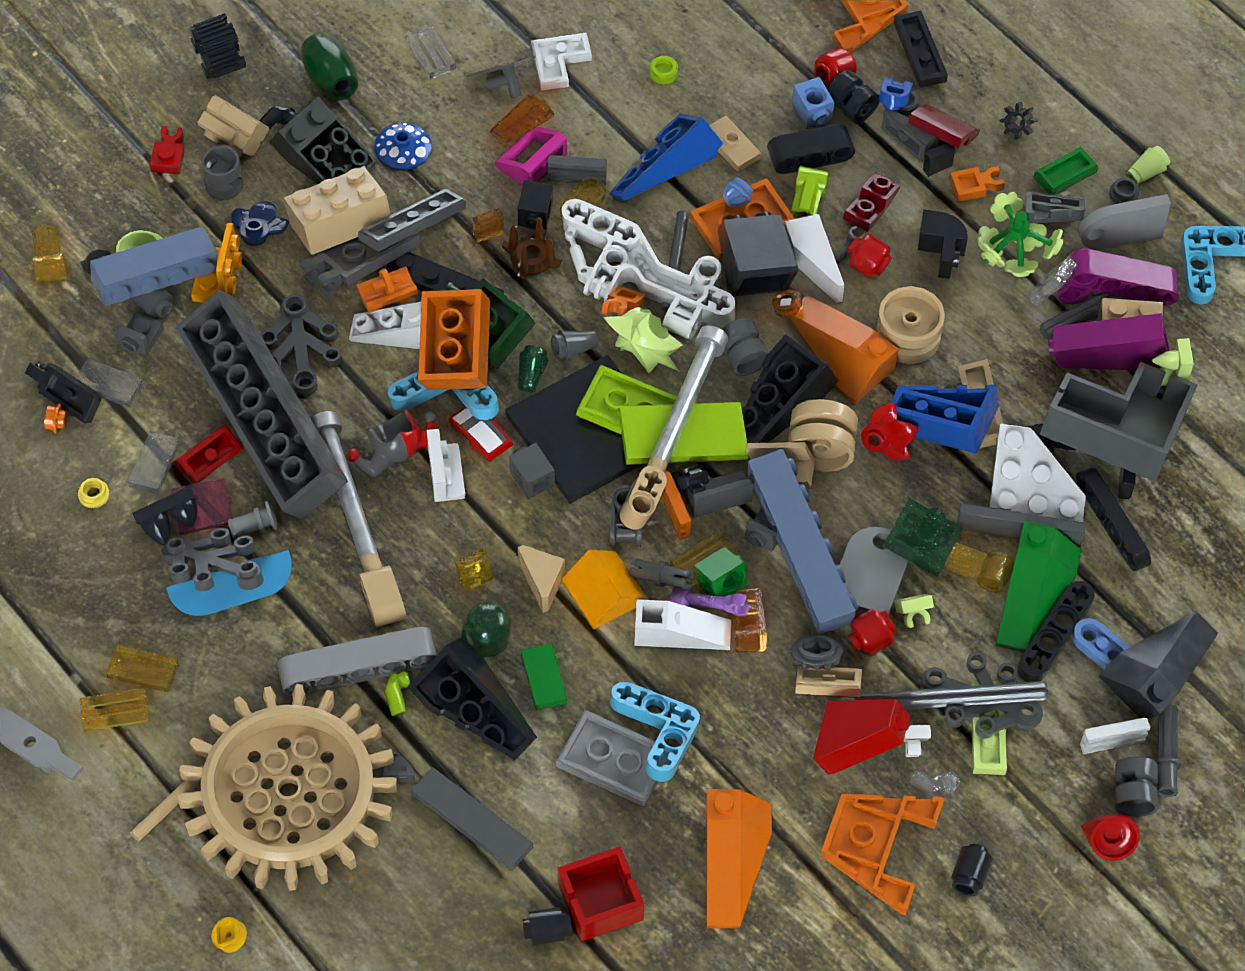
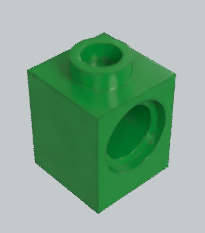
(721, 573)

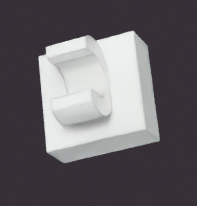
(913, 737)

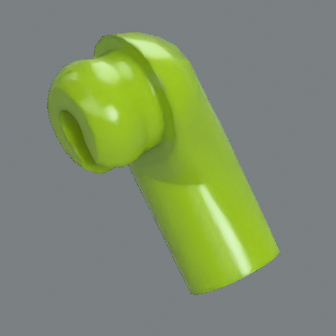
(393, 692)

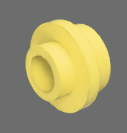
(90, 486)

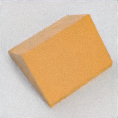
(602, 587)

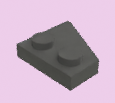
(1053, 208)

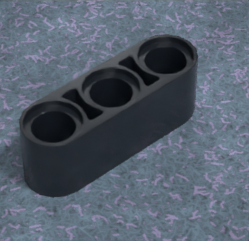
(811, 148)

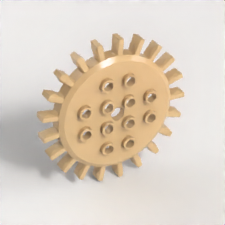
(311, 736)

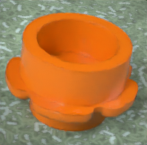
(55, 418)

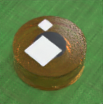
(787, 303)

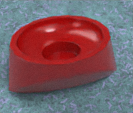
(1112, 836)

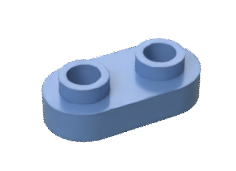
(1103, 644)

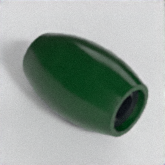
(329, 66)

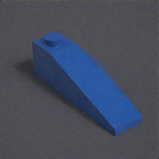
(680, 147)

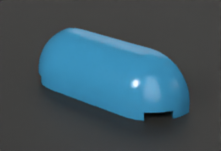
(226, 591)

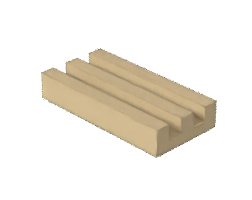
(829, 682)

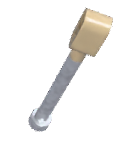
(710, 344)
(376, 581)

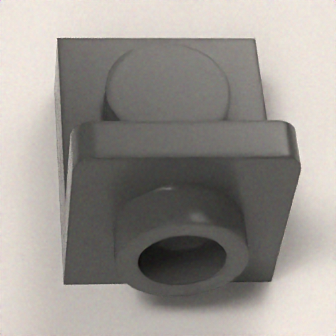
(140, 334)
(759, 532)

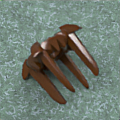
(519, 249)

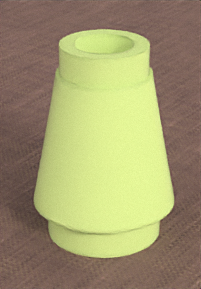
(1149, 164)

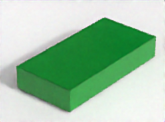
(1065, 171)
(544, 676)

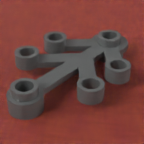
(300, 340)
(181, 551)
(1014, 714)

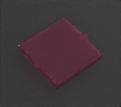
(212, 506)

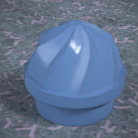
(737, 193)

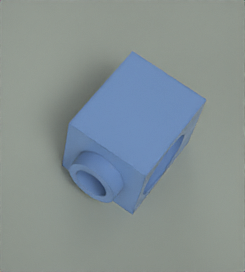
(812, 102)

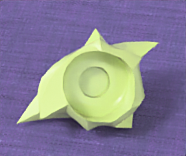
(645, 338)

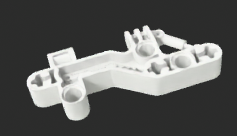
(691, 296)

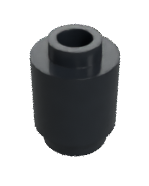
(971, 869)
(547, 925)

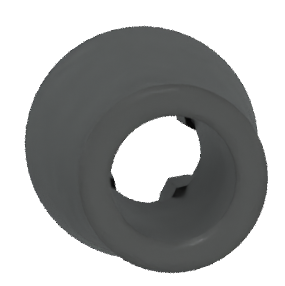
(571, 343)

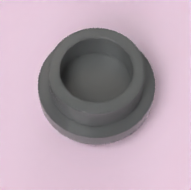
(1124, 191)

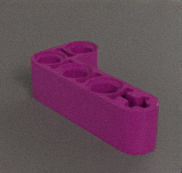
(1118, 277)

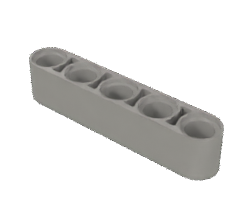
(357, 660)

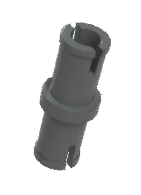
(662, 574)

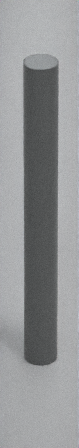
(677, 246)

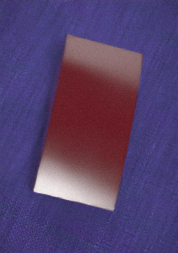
(872, 202)

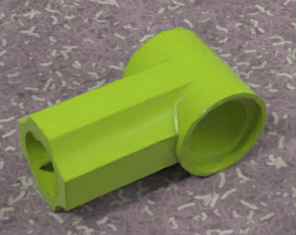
(809, 189)

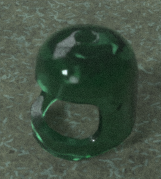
(488, 628)

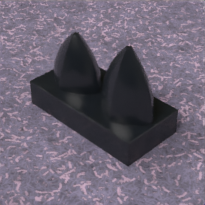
(155, 519)

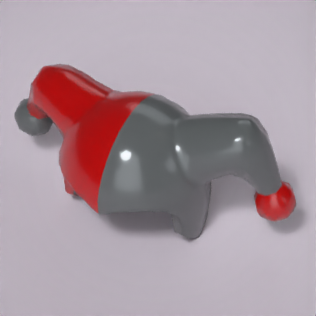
(393, 442)

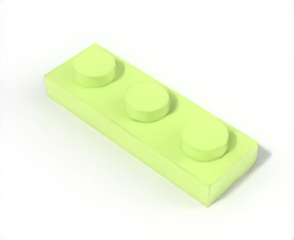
(989, 753)

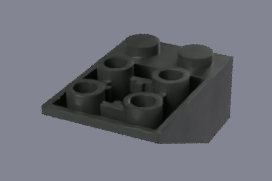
(320, 144)

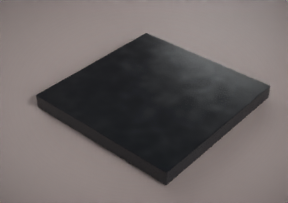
(578, 450)

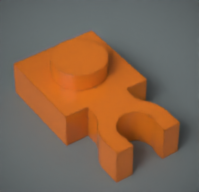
(972, 184)
(623, 300)

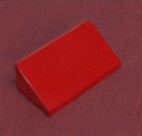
(208, 454)

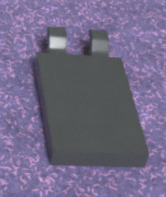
(351, 262)

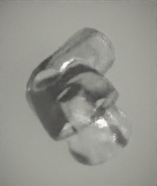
(935, 786)

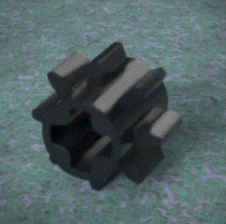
(1025, 123)

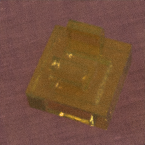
(474, 569)

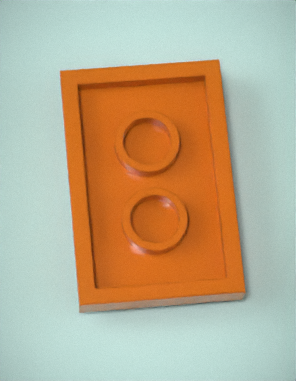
(709, 217)

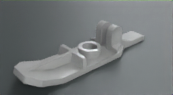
(46, 753)

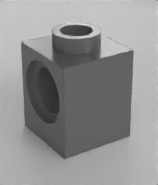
(531, 470)

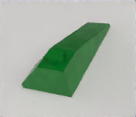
(1040, 575)

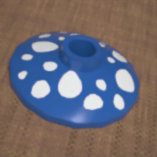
(406, 154)

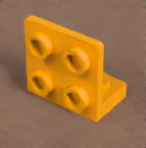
(223, 278)

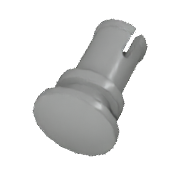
(254, 521)

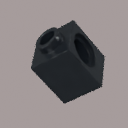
(535, 202)

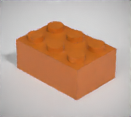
(454, 339)

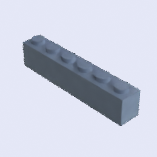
(802, 542)

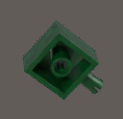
(509, 323)

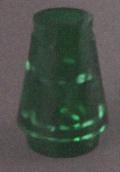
(531, 367)

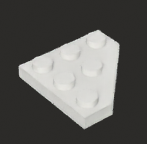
(1031, 478)

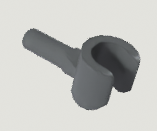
(851, 236)

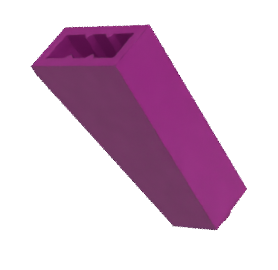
(1110, 343)

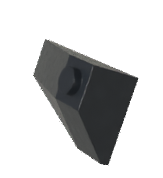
(787, 379)
(1159, 666)
(468, 692)

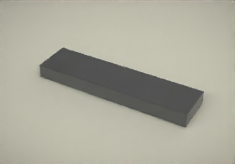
(412, 219)
(1011, 523)
(472, 819)

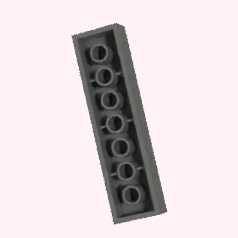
(261, 405)

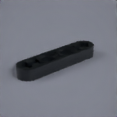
(1113, 519)
(1054, 630)

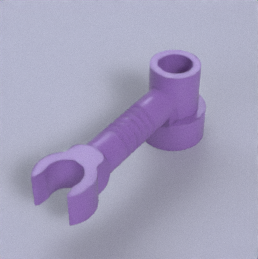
(731, 603)

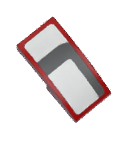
(483, 435)

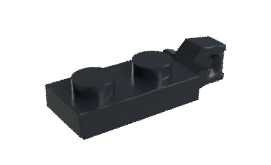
(65, 390)

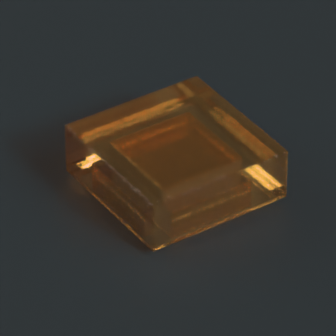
(488, 225)

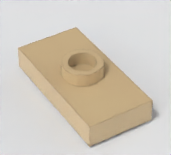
(736, 146)

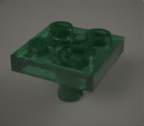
(926, 532)

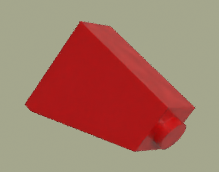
(858, 732)

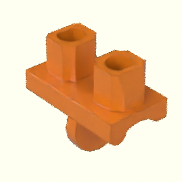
(387, 289)

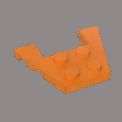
(869, 20)
(863, 838)

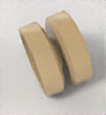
(912, 322)
(827, 431)

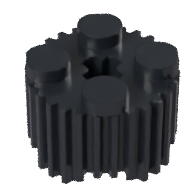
(217, 46)

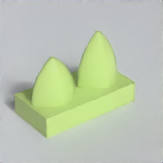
(1177, 361)

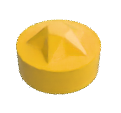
(229, 934)

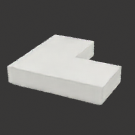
(554, 54)

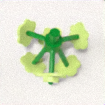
(1018, 230)

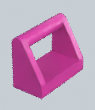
(537, 166)

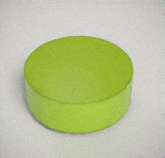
(663, 70)

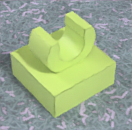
(914, 605)

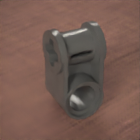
(618, 531)

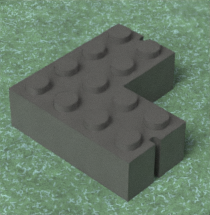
(1117, 428)

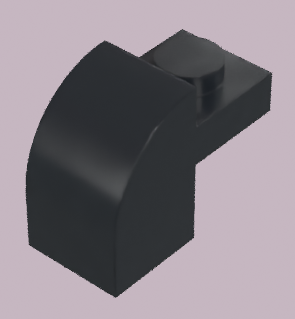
(944, 235)

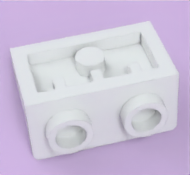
(445, 468)

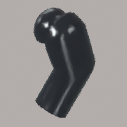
(278, 115)

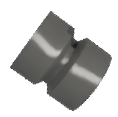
(222, 172)
(744, 347)
(1136, 786)

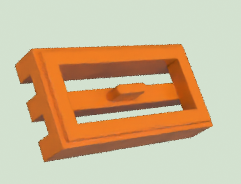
(676, 508)

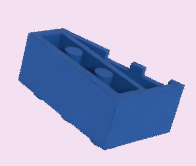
(948, 416)

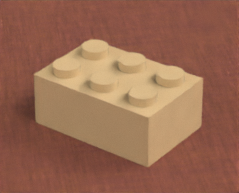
(336, 209)

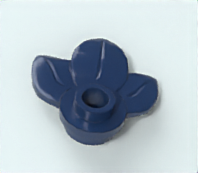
(258, 223)

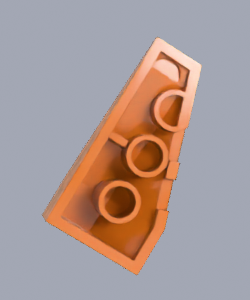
(851, 349)
(735, 847)

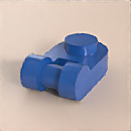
(895, 94)

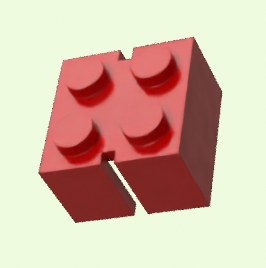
(597, 894)

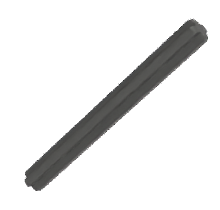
(964, 695)

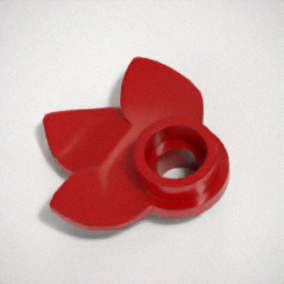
(892, 433)

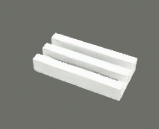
(1114, 735)

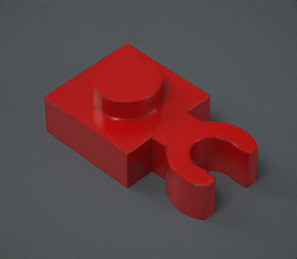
(169, 153)

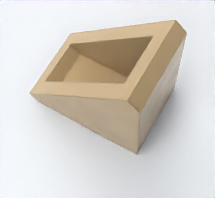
(542, 573)

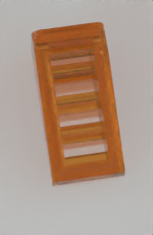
(522, 118)
(750, 638)

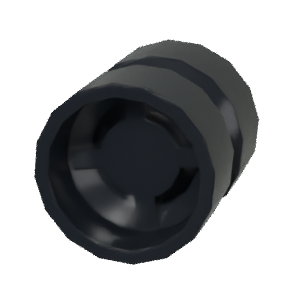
(853, 97)

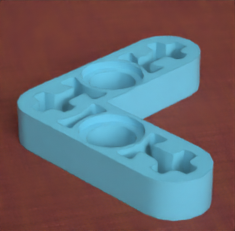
(1204, 252)
(469, 398)
(670, 727)

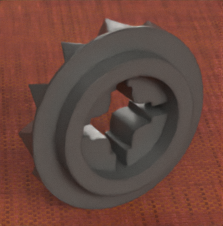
(805, 647)

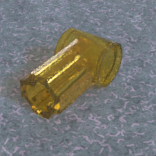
(48, 259)
(988, 569)

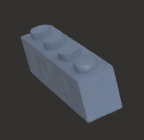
(153, 266)

